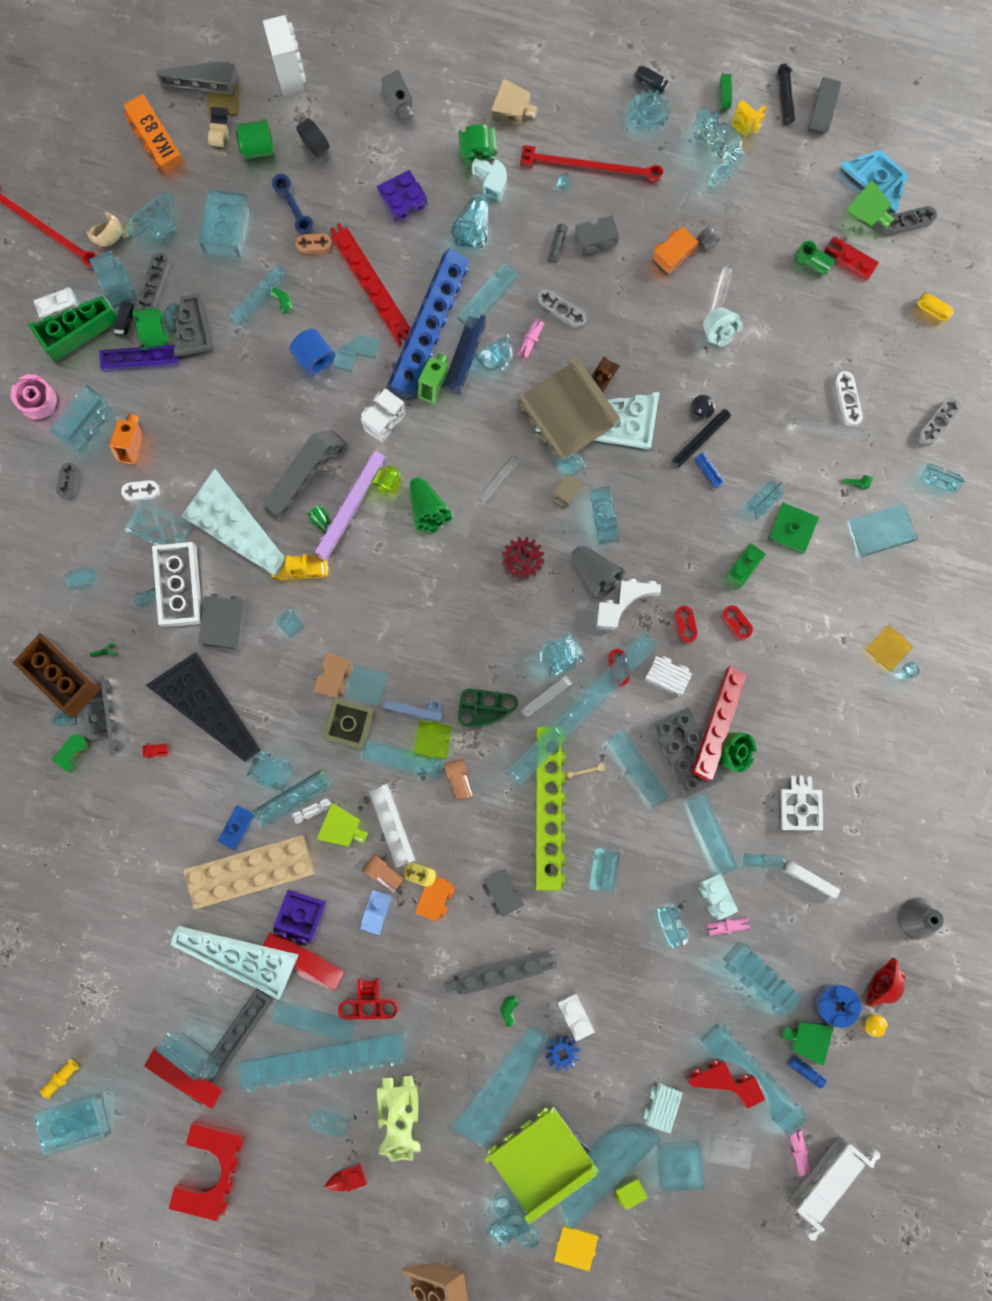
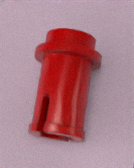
(154, 750)

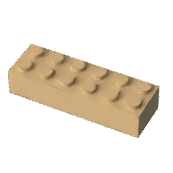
(249, 872)

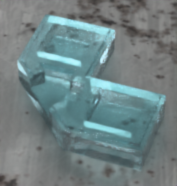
(362, 346)

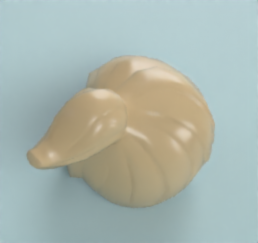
(109, 232)

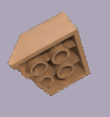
(436, 1283)

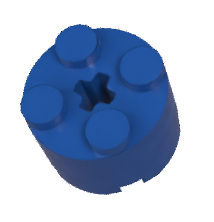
(826, 1008)

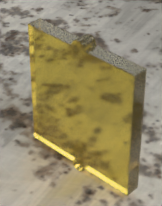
(224, 101)
(889, 648)

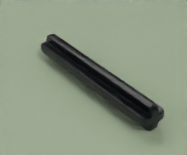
(701, 438)

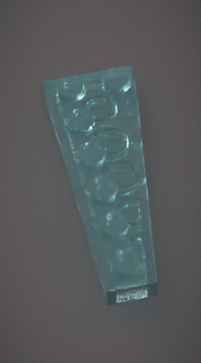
(490, 1107)

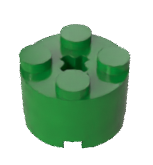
(477, 143)
(149, 328)

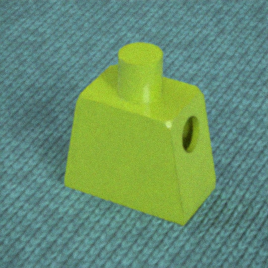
(341, 828)

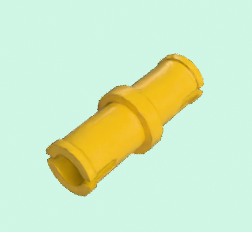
(58, 1079)

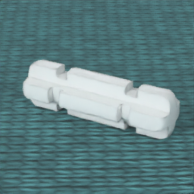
(311, 811)

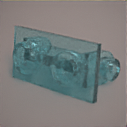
(949, 481)
(771, 493)
(677, 933)

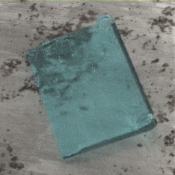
(882, 530)

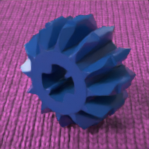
(555, 1056)

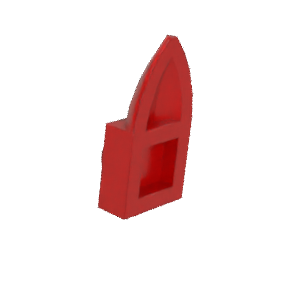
(347, 1179)

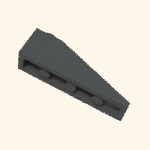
(210, 76)

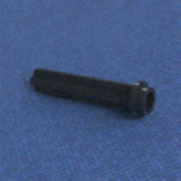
(787, 92)

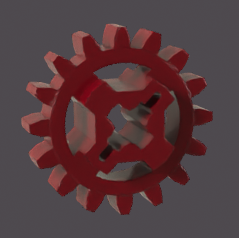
(515, 559)

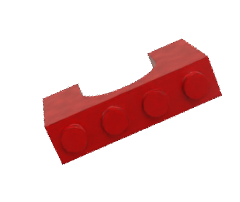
(210, 1202)

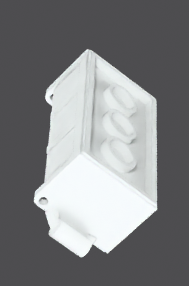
(829, 1182)

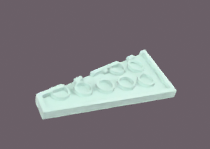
(636, 421)
(227, 520)
(251, 963)

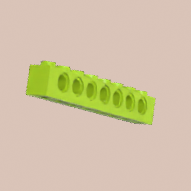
(544, 881)

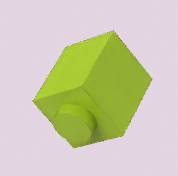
(630, 1193)

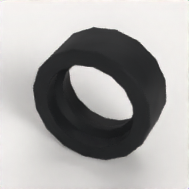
(312, 137)

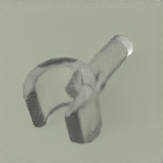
(881, 1009)

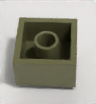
(349, 724)

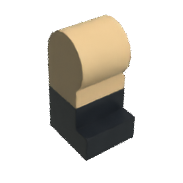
(219, 126)

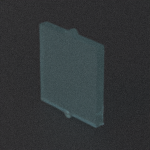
(366, 685)

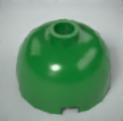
(737, 751)

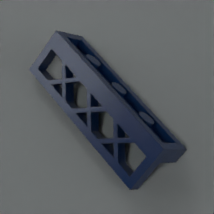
(464, 356)

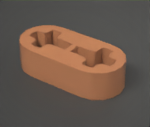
(313, 244)

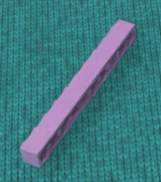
(351, 504)

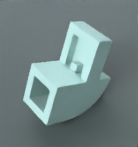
(495, 177)

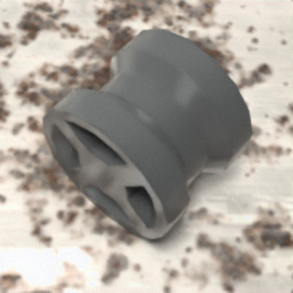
(708, 238)

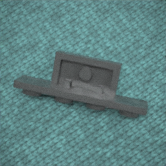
(98, 719)

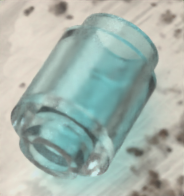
(80, 578)

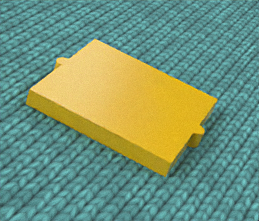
(576, 1248)

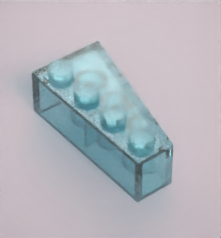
(762, 979)

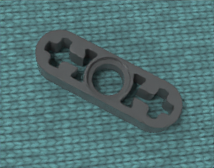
(915, 214)

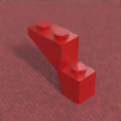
(718, 1076)

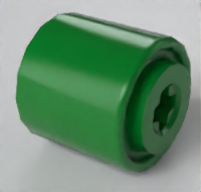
(254, 139)

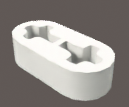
(140, 486)

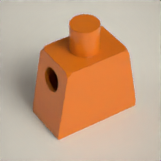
(126, 440)

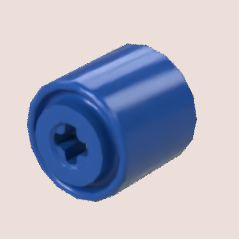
(312, 351)

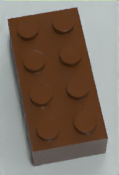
(57, 675)

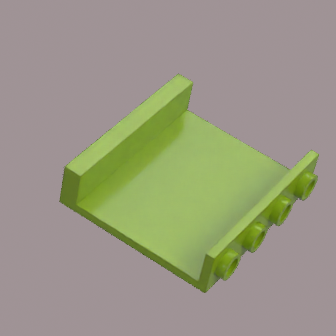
(542, 1163)

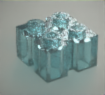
(113, 278)

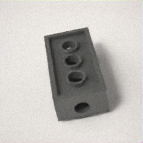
(672, 750)

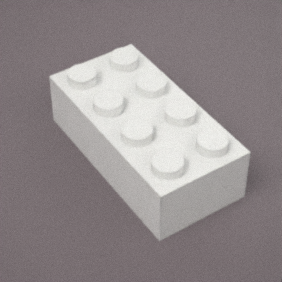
(285, 55)
(177, 584)

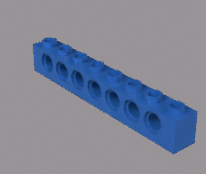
(457, 264)

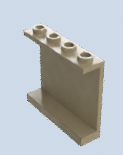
(568, 410)

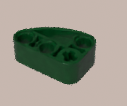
(484, 715)

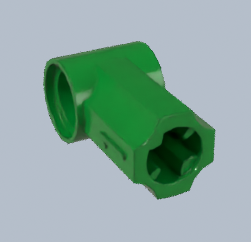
(815, 259)

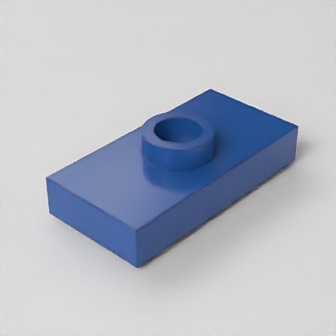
(236, 827)

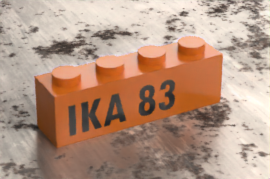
(153, 133)

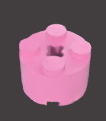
(34, 406)

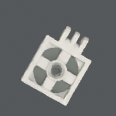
(801, 806)

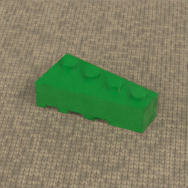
(73, 327)

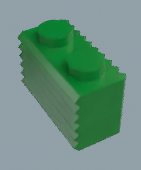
(744, 565)

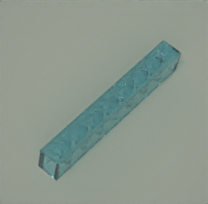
(322, 1061)

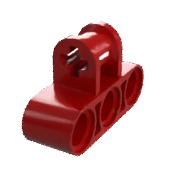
(370, 996)

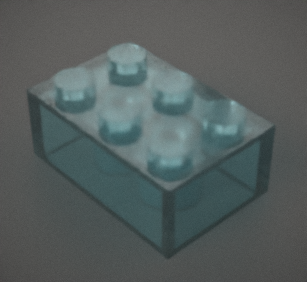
(224, 223)
(82, 419)
(72, 1124)

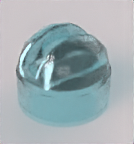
(563, 181)
(910, 668)

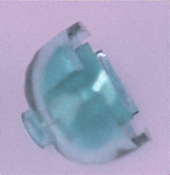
(497, 354)

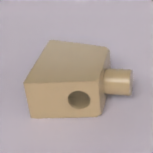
(512, 104)

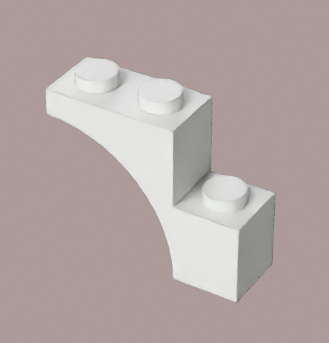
(629, 591)

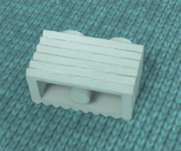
(663, 1107)

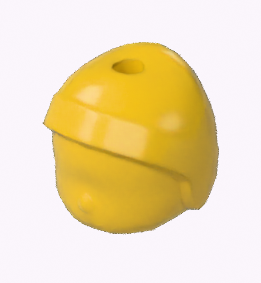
(875, 1025)

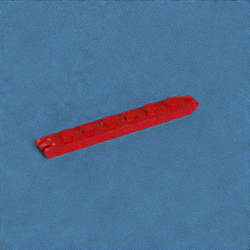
(370, 283)

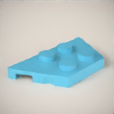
(881, 170)

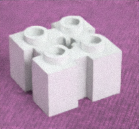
(383, 415)

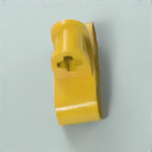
(303, 567)

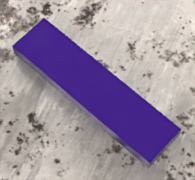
(136, 358)

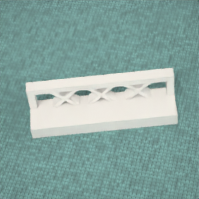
(392, 826)

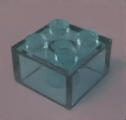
(680, 1166)

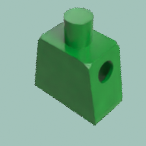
(809, 1039)

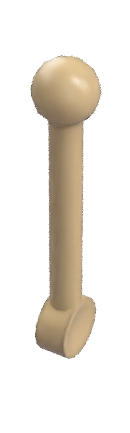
(601, 767)

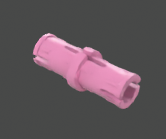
(530, 338)
(728, 926)
(800, 1153)

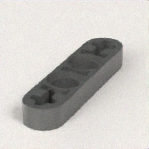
(156, 288)

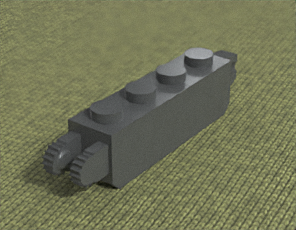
(500, 973)

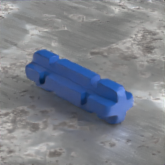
(709, 470)
(807, 1072)

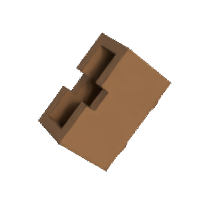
(333, 677)

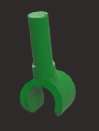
(864, 483)
(104, 651)

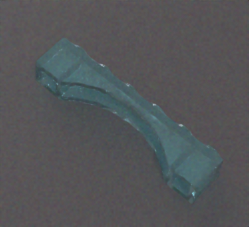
(782, 1111)

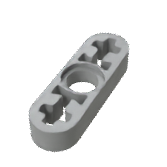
(560, 301)
(937, 429)
(546, 697)

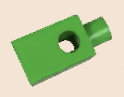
(871, 207)
(433, 378)

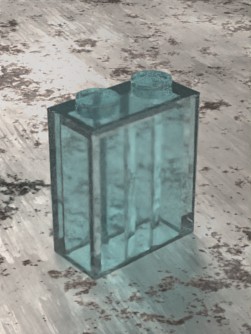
(188, 1056)

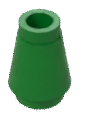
(319, 518)

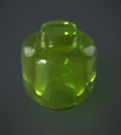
(388, 480)

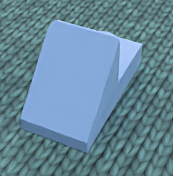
(375, 912)

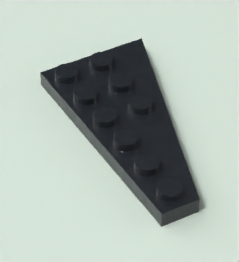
(199, 698)

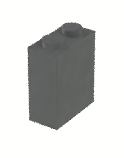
(222, 622)

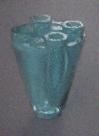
(472, 223)

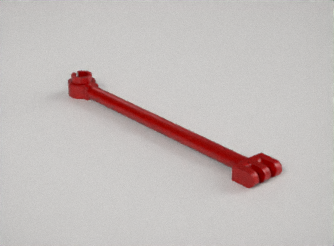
(529, 156)
(85, 256)

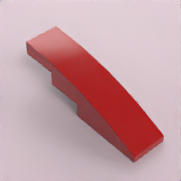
(307, 964)
(200, 1090)

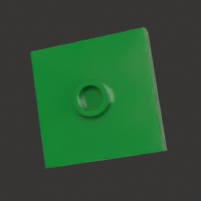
(793, 527)

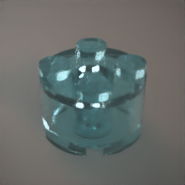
(562, 654)
(270, 771)

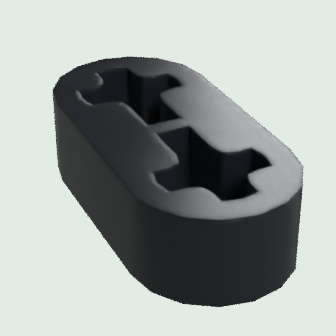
(651, 79)
(123, 319)

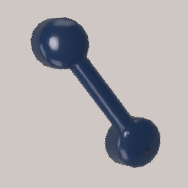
(283, 187)

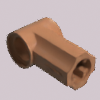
(457, 776)
(379, 870)

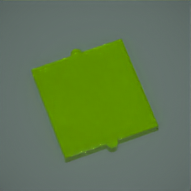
(432, 740)

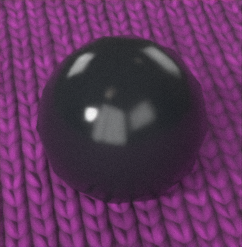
(703, 406)

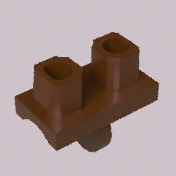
(605, 373)

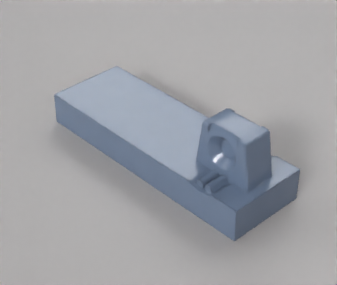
(431, 713)

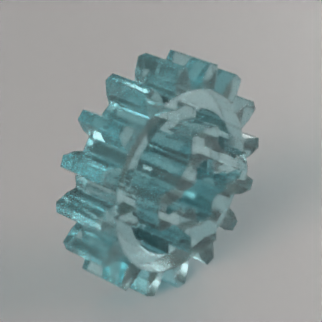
(649, 108)

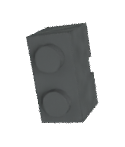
(596, 236)
(505, 899)

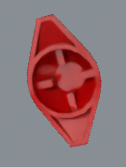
(886, 985)

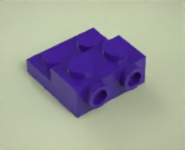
(402, 195)
(299, 917)

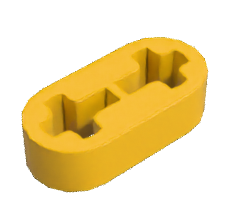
(935, 307)

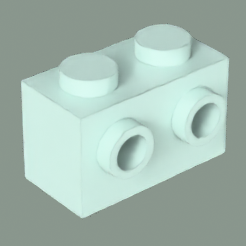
(718, 896)

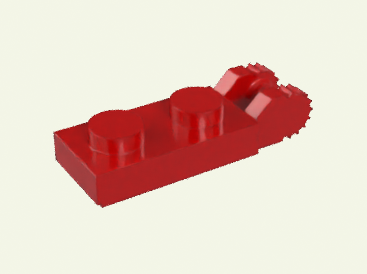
(851, 258)

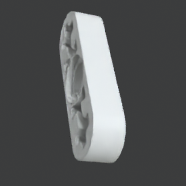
(851, 390)
(812, 880)

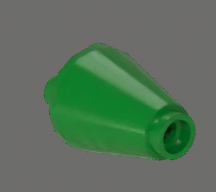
(427, 506)

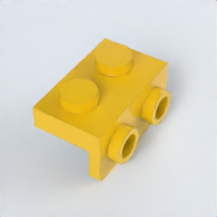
(747, 119)

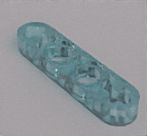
(258, 295)

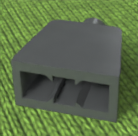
(397, 95)

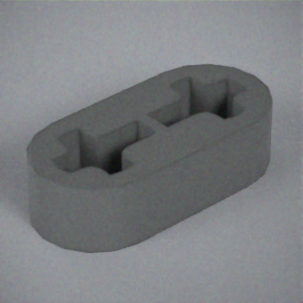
(72, 481)

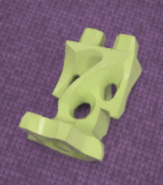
(398, 1142)

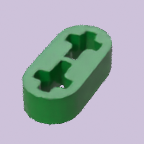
(725, 91)

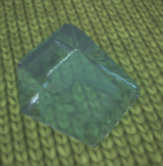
(289, 622)
(63, 719)

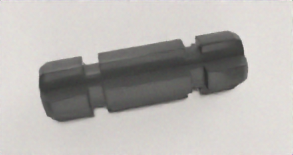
(558, 241)

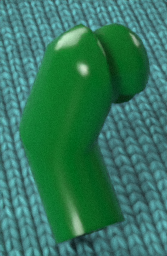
(283, 297)
(507, 1009)

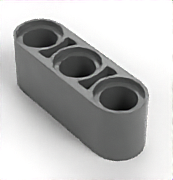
(825, 104)

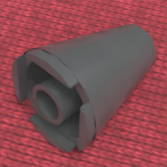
(597, 571)
(920, 918)

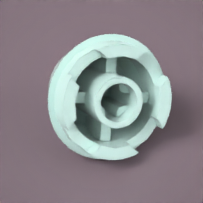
(721, 326)

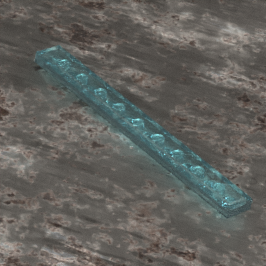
(581, 709)

